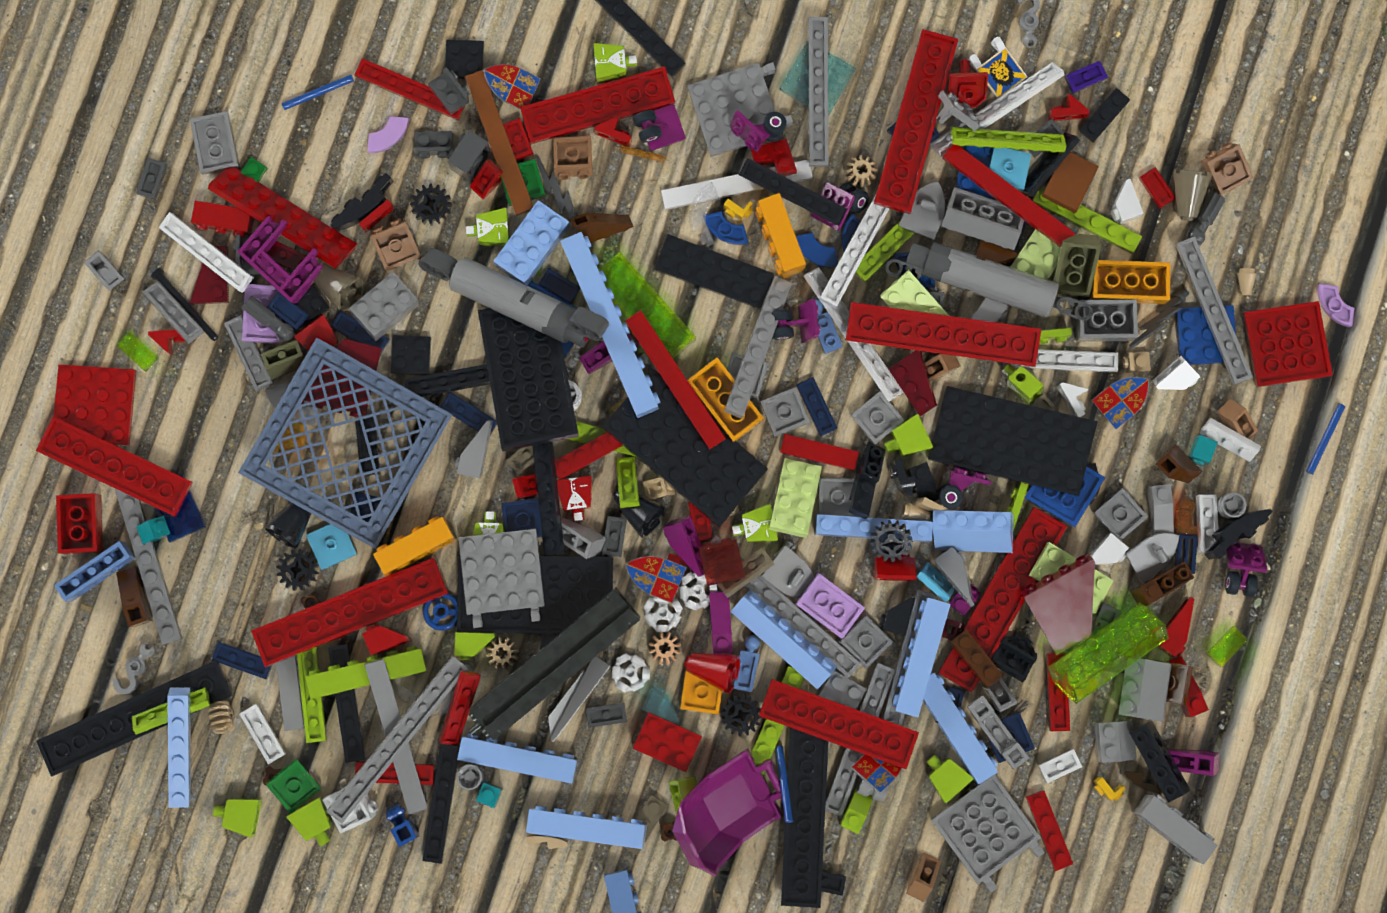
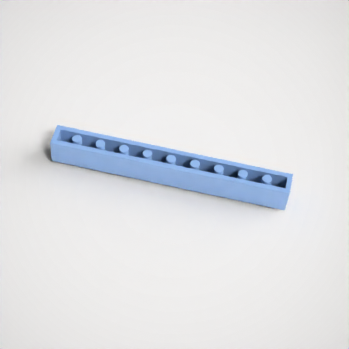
(615, 337)

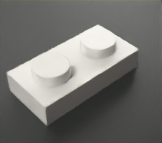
(1059, 766)

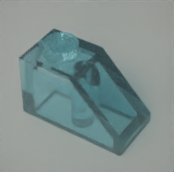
(660, 704)

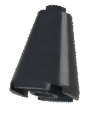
(643, 517)
(289, 525)

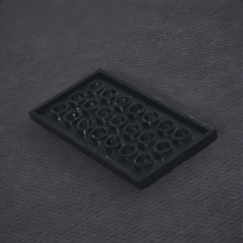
(526, 383)
(1013, 441)
(675, 451)
(569, 590)

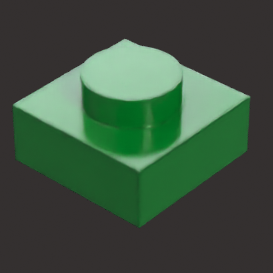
(254, 169)

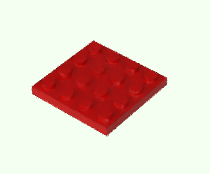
(1287, 344)
(97, 400)

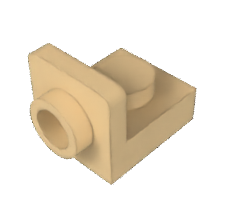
(1137, 362)
(657, 488)

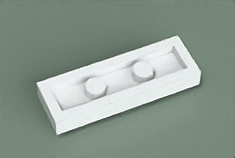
(1230, 439)
(1206, 521)
(262, 733)

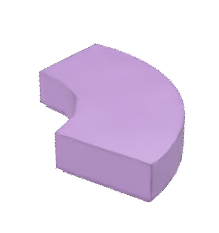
(388, 136)
(1334, 306)

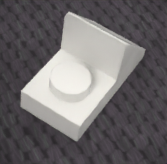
(1069, 394)

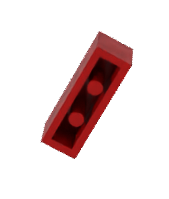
(221, 219)

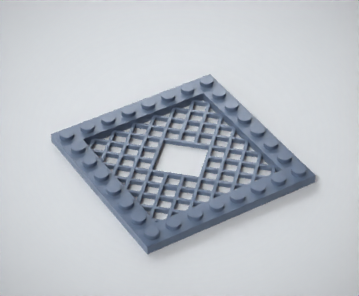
(325, 354)

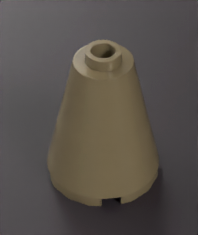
(1190, 192)
(339, 286)

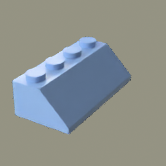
(973, 531)

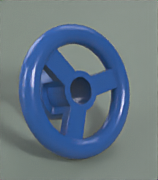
(433, 623)

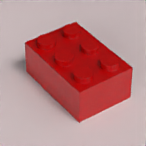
(79, 523)
(667, 742)

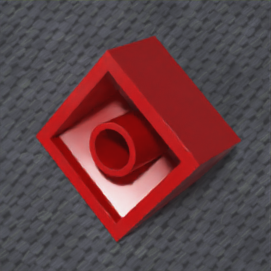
(895, 571)
(382, 639)

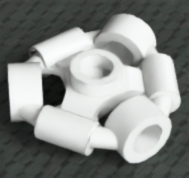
(696, 590)
(662, 613)
(630, 673)

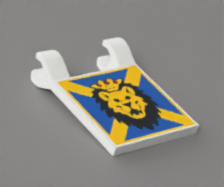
(1002, 69)

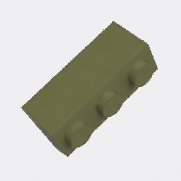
(1077, 264)

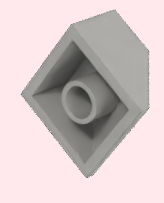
(1114, 741)

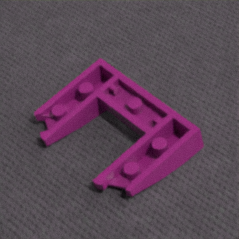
(255, 253)

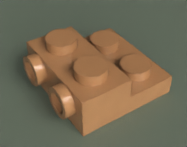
(573, 157)
(1227, 167)
(395, 244)

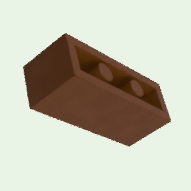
(975, 658)

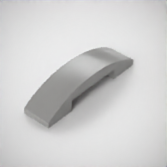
(997, 732)

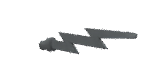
(552, 183)
(1167, 310)

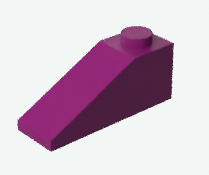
(599, 355)
(685, 542)
(720, 623)
(1196, 761)

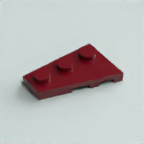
(209, 286)
(914, 382)

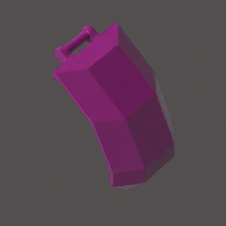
(726, 811)

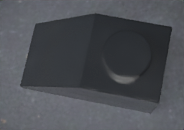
(924, 481)
(897, 618)

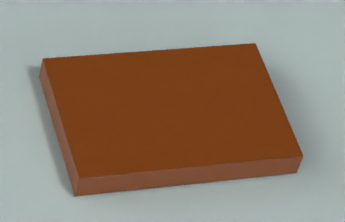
(1070, 182)

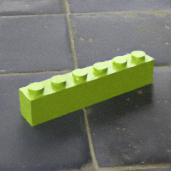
(355, 674)

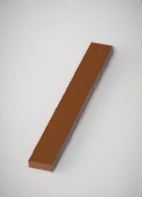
(499, 142)

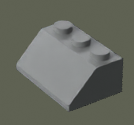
(1145, 690)

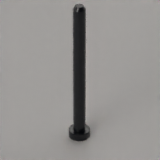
(158, 274)

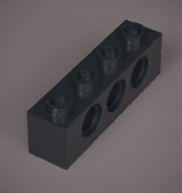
(1160, 761)

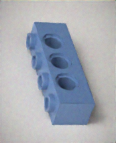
(94, 571)

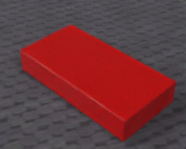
(1157, 188)
(376, 216)

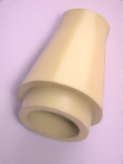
(1246, 280)
(915, 513)

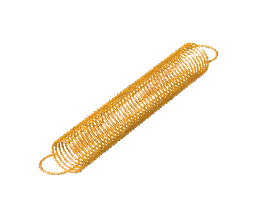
(643, 155)

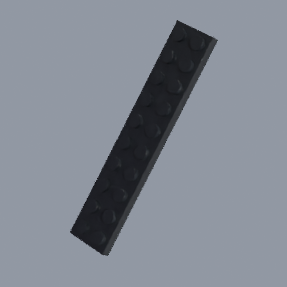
(114, 725)
(806, 833)

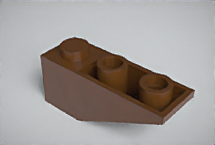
(600, 225)
(1162, 584)
(133, 598)

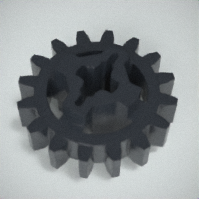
(424, 207)
(900, 540)
(296, 577)
(738, 706)

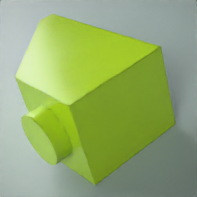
(471, 644)
(856, 812)

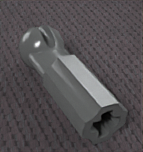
(1206, 217)
(267, 318)

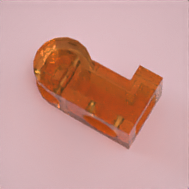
(1184, 517)

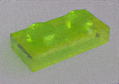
(137, 351)
(1227, 646)

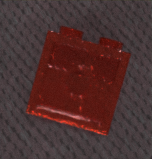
(721, 561)

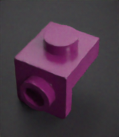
(960, 604)

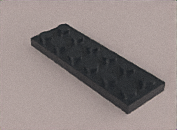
(714, 271)

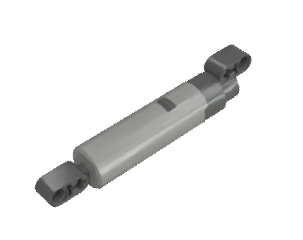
(987, 279)
(515, 299)

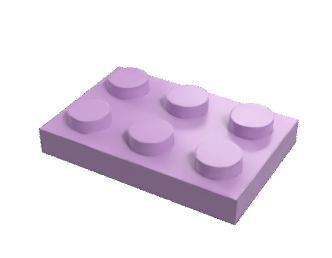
(252, 329)
(830, 605)

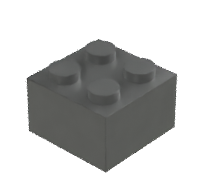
(468, 155)

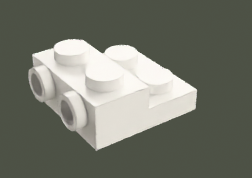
(362, 813)

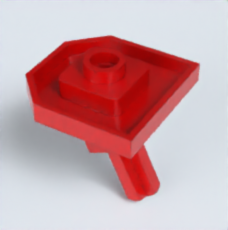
(968, 86)

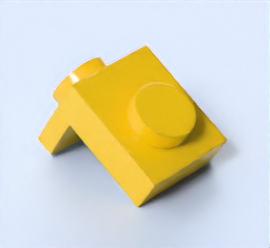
(734, 210)
(1104, 789)

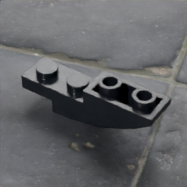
(357, 210)
(866, 480)
(1236, 529)

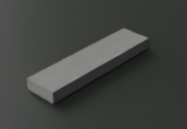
(173, 312)
(249, 355)
(290, 694)

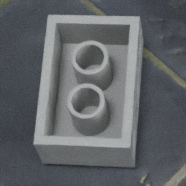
(384, 306)
(1109, 321)

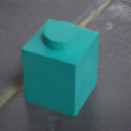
(1202, 450)
(153, 530)
(489, 794)

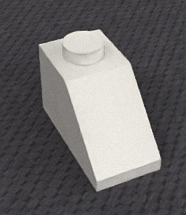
(1126, 204)
(1177, 376)
(1109, 551)

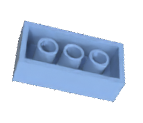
(532, 243)

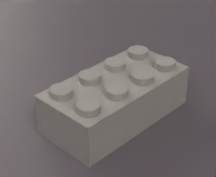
(982, 219)
(1174, 828)

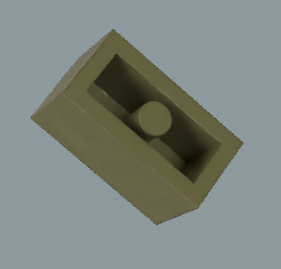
(283, 359)

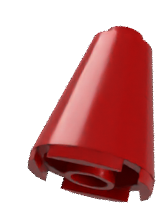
(714, 669)

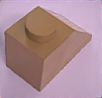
(941, 366)
(1237, 418)
(923, 877)

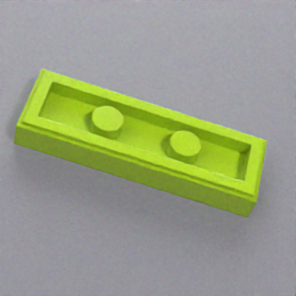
(627, 482)

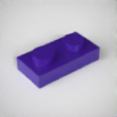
(1086, 77)

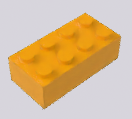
(781, 236)
(1131, 281)
(713, 387)
(414, 546)

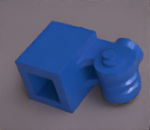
(404, 829)

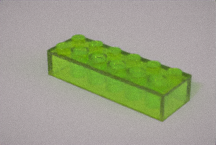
(635, 294)
(1108, 652)

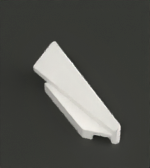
(576, 696)

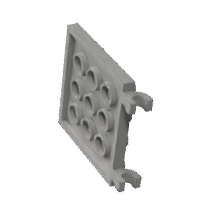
(723, 95)
(501, 573)
(986, 830)

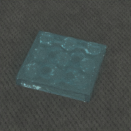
(797, 80)

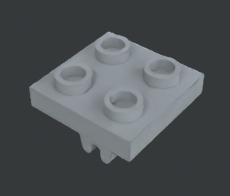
(961, 111)

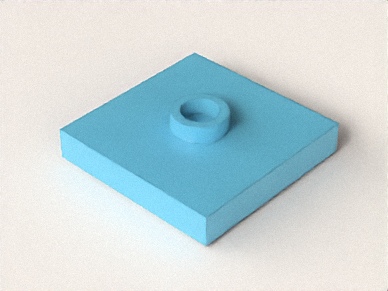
(1011, 166)
(331, 546)
(935, 581)

